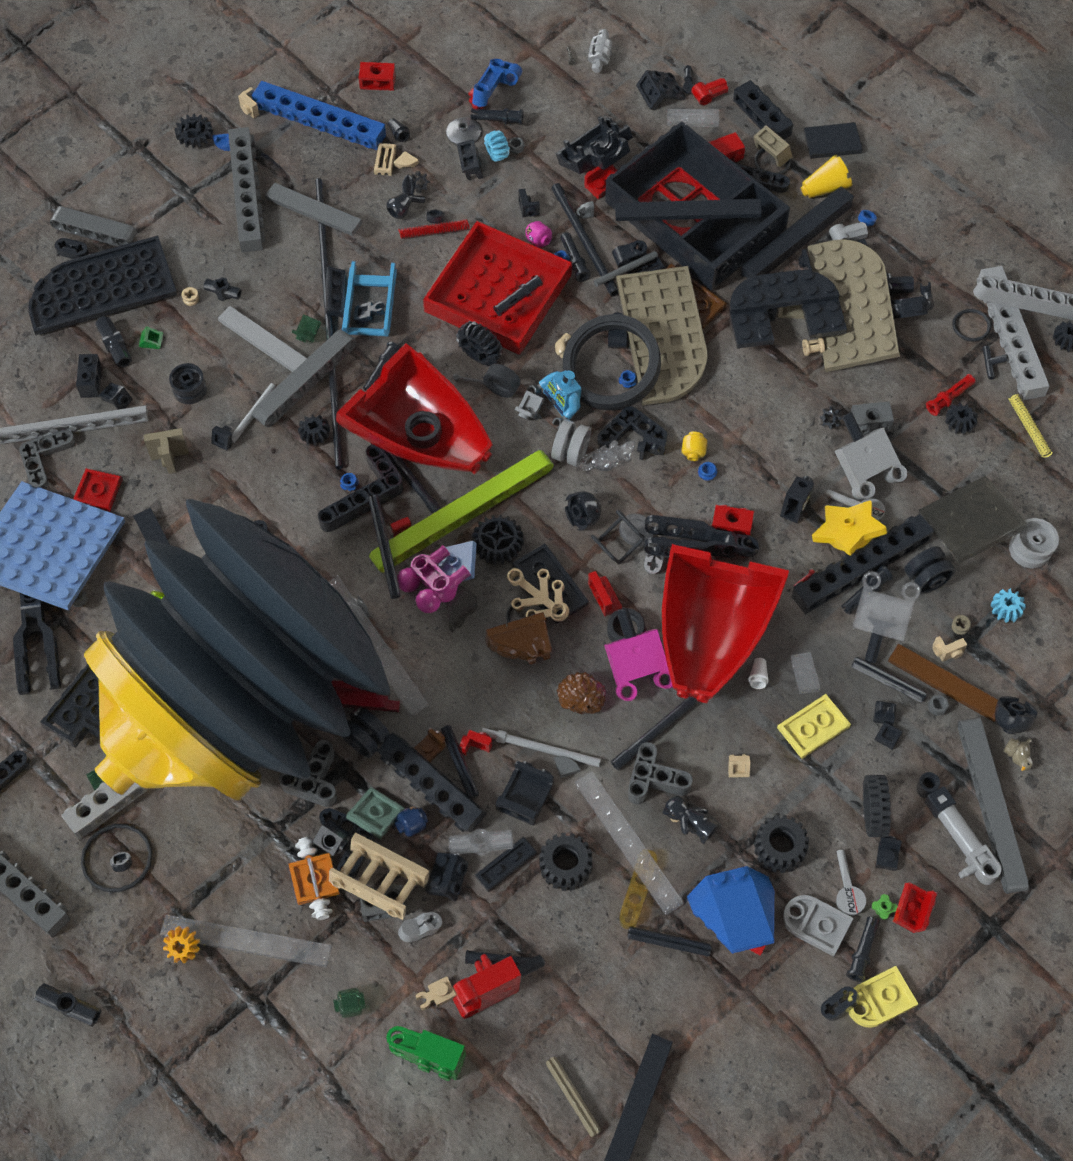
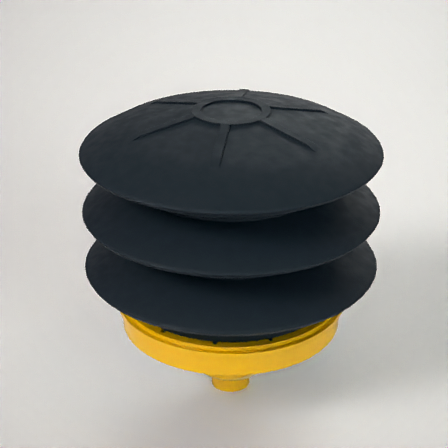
(224, 662)

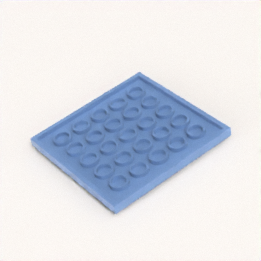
(52, 544)

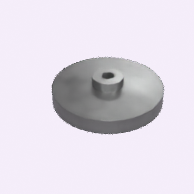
(628, 534)

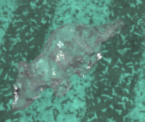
(607, 458)

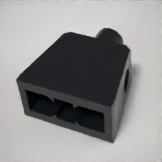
(801, 491)

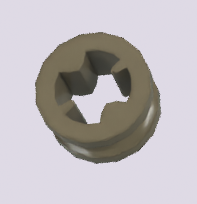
(963, 620)

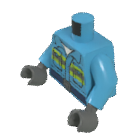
(562, 392)

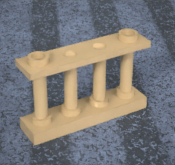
(379, 857)

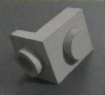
(529, 405)

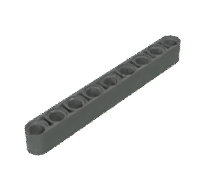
(992, 805)

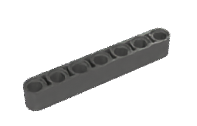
(304, 378)

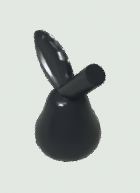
(399, 205)

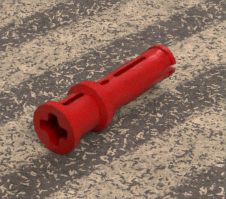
(945, 398)

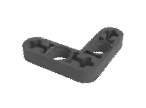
(38, 451)

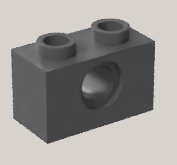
(880, 412)

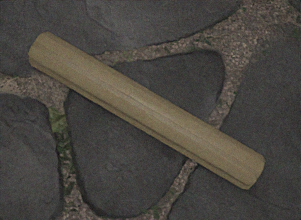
(573, 1096)

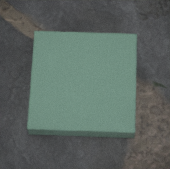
(375, 813)

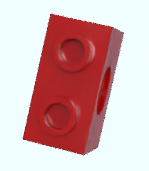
(377, 76)
(742, 516)

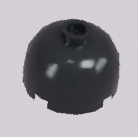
(583, 510)
(1013, 715)

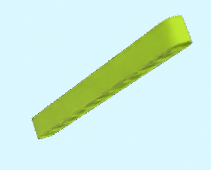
(465, 508)

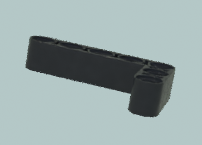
(349, 502)

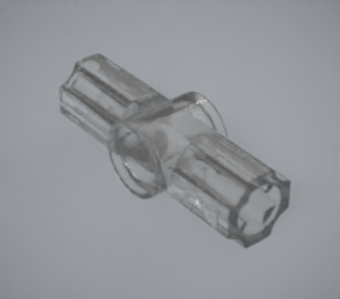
(470, 842)

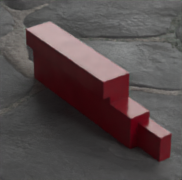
(355, 697)

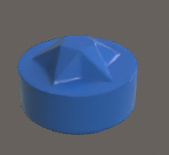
(867, 217)

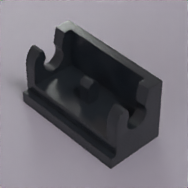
(469, 159)

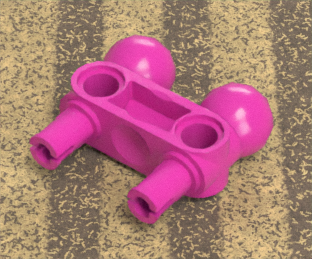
(440, 586)

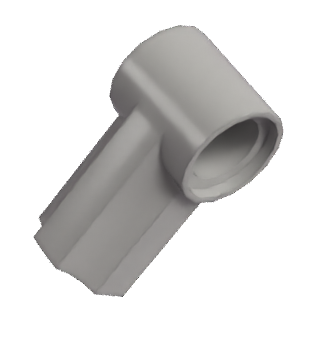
(850, 232)

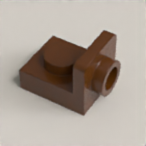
(431, 745)

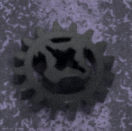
(193, 130)

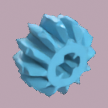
(496, 145)
(1013, 610)

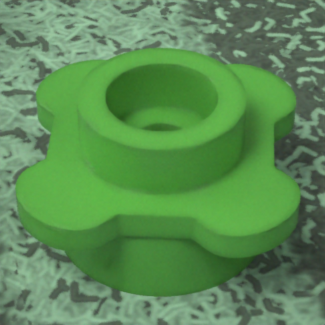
(878, 907)

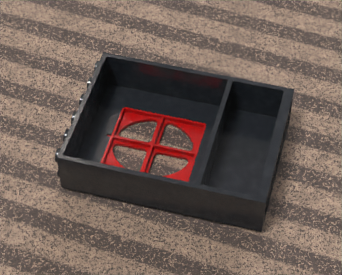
(712, 246)

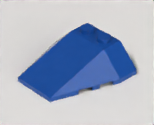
(736, 908)

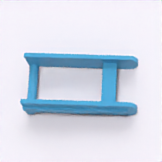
(369, 280)

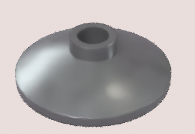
(463, 130)

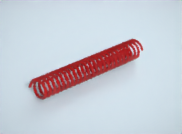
(429, 229)

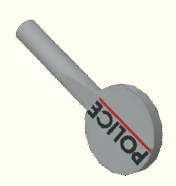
(878, 507)
(850, 898)

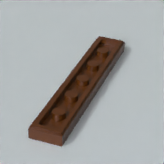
(944, 681)

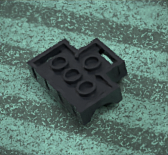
(597, 147)
(76, 709)

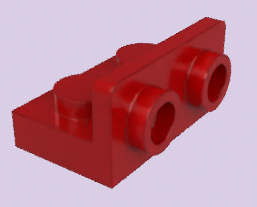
(596, 180)
(603, 593)

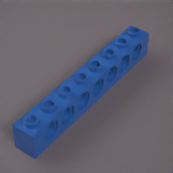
(319, 115)

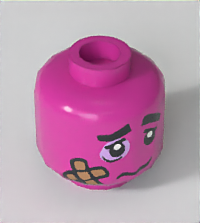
(538, 233)

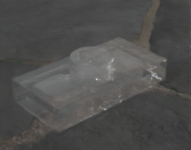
(805, 673)

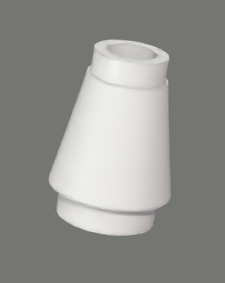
(758, 674)

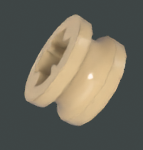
(186, 293)

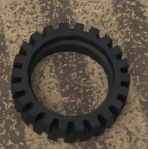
(876, 805)

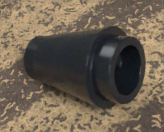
(399, 130)

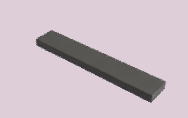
(313, 209)

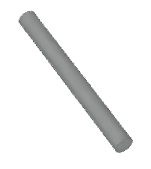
(248, 418)

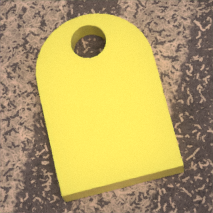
(883, 998)

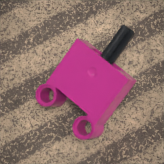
(636, 657)

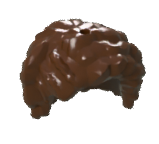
(581, 693)

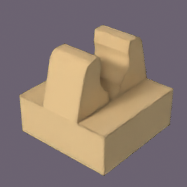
(739, 766)

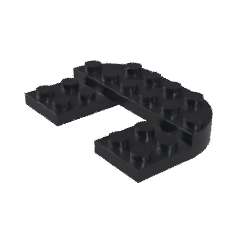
(798, 287)

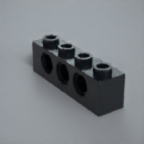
(762, 109)

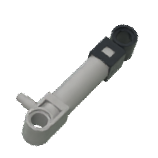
(943, 807)

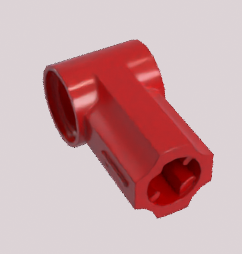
(706, 92)

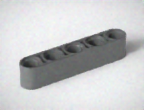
(92, 227)

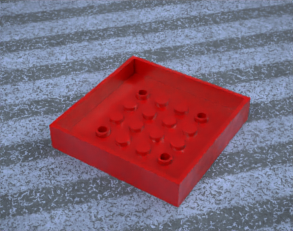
(490, 281)

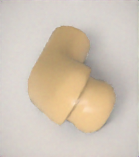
(561, 344)

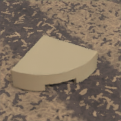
(406, 160)

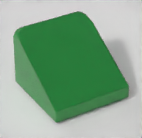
(150, 338)

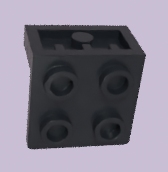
(659, 85)

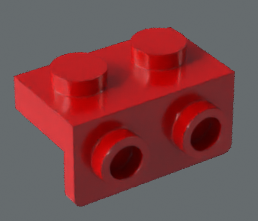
(914, 908)

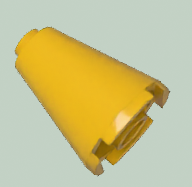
(827, 178)

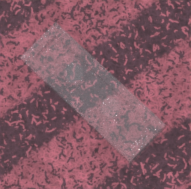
(693, 117)

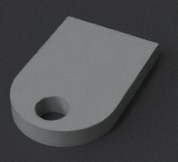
(817, 924)

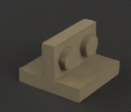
(166, 446)

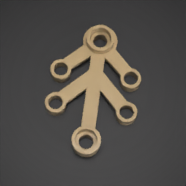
(540, 597)

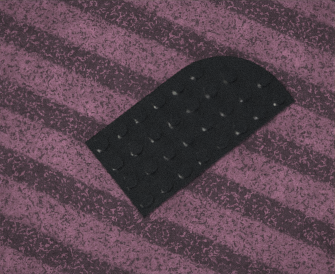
(101, 285)

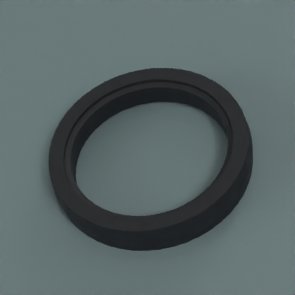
(610, 322)

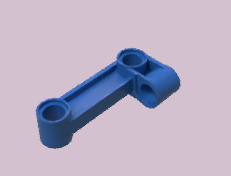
(496, 72)

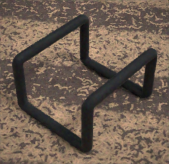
(622, 517)

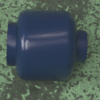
(411, 821)

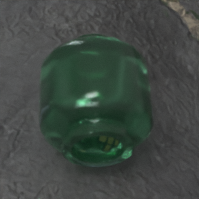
(349, 1002)

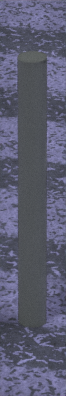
(626, 268)

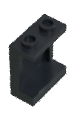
(525, 792)

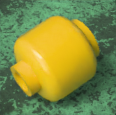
(694, 446)

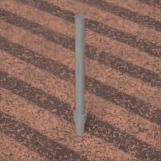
(502, 737)

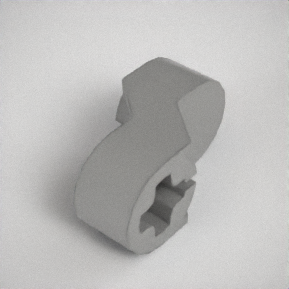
(651, 564)
(420, 926)

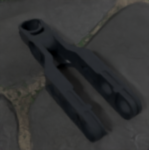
(716, 542)
(34, 622)

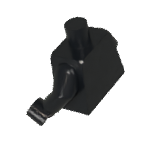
(914, 306)

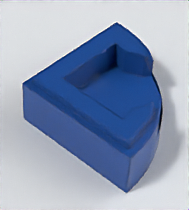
(222, 141)

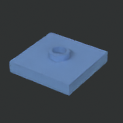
(460, 555)

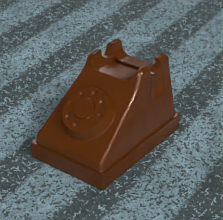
(521, 639)

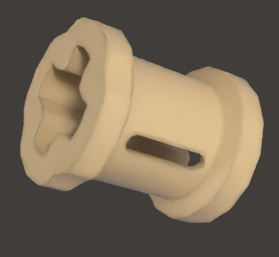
(813, 346)

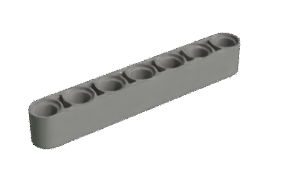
(1025, 296)

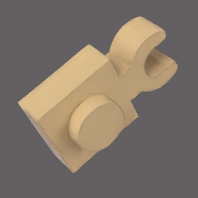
(440, 993)

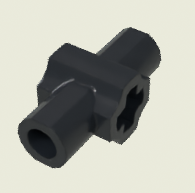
(222, 289)

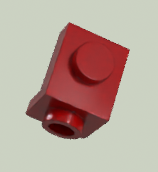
(478, 740)

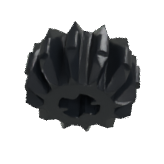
(1064, 336)
(961, 418)
(314, 430)

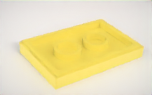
(814, 726)

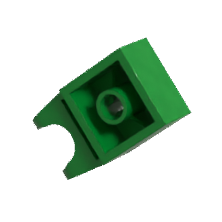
(428, 1051)

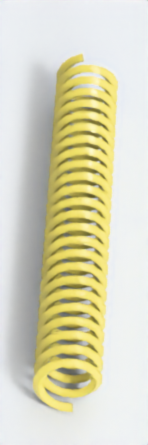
(1036, 440)

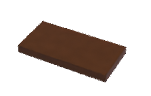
(707, 303)

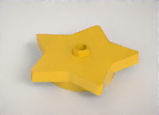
(849, 527)

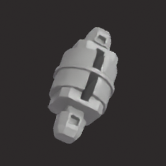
(600, 50)

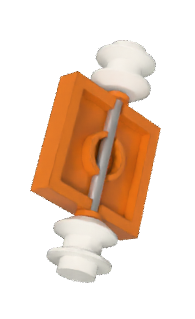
(311, 879)

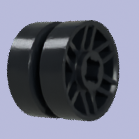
(188, 383)

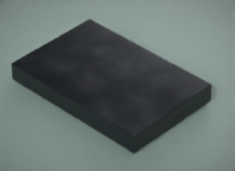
(832, 140)

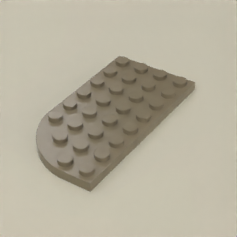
(863, 300)
(669, 310)

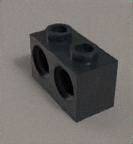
(89, 375)

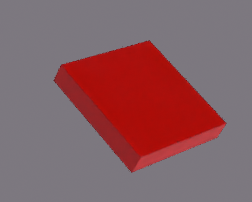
(98, 489)

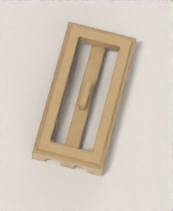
(383, 170)

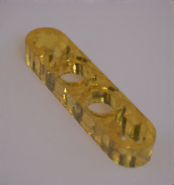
(634, 888)

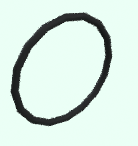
(96, 835)

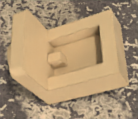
(247, 104)
(952, 650)

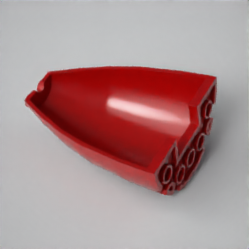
(412, 386)
(714, 618)

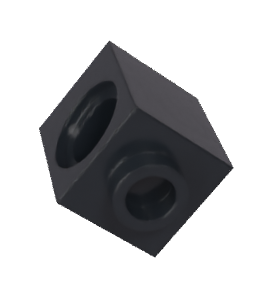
(324, 841)

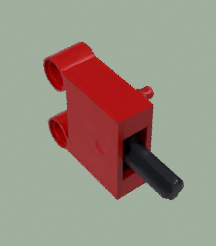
(491, 983)

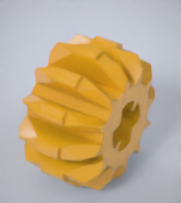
(179, 951)

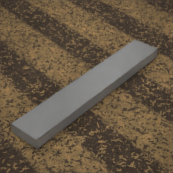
(261, 339)

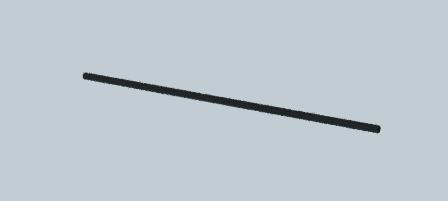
(329, 332)

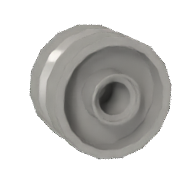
(571, 442)
(1035, 544)

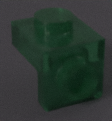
(307, 329)

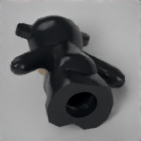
(691, 819)

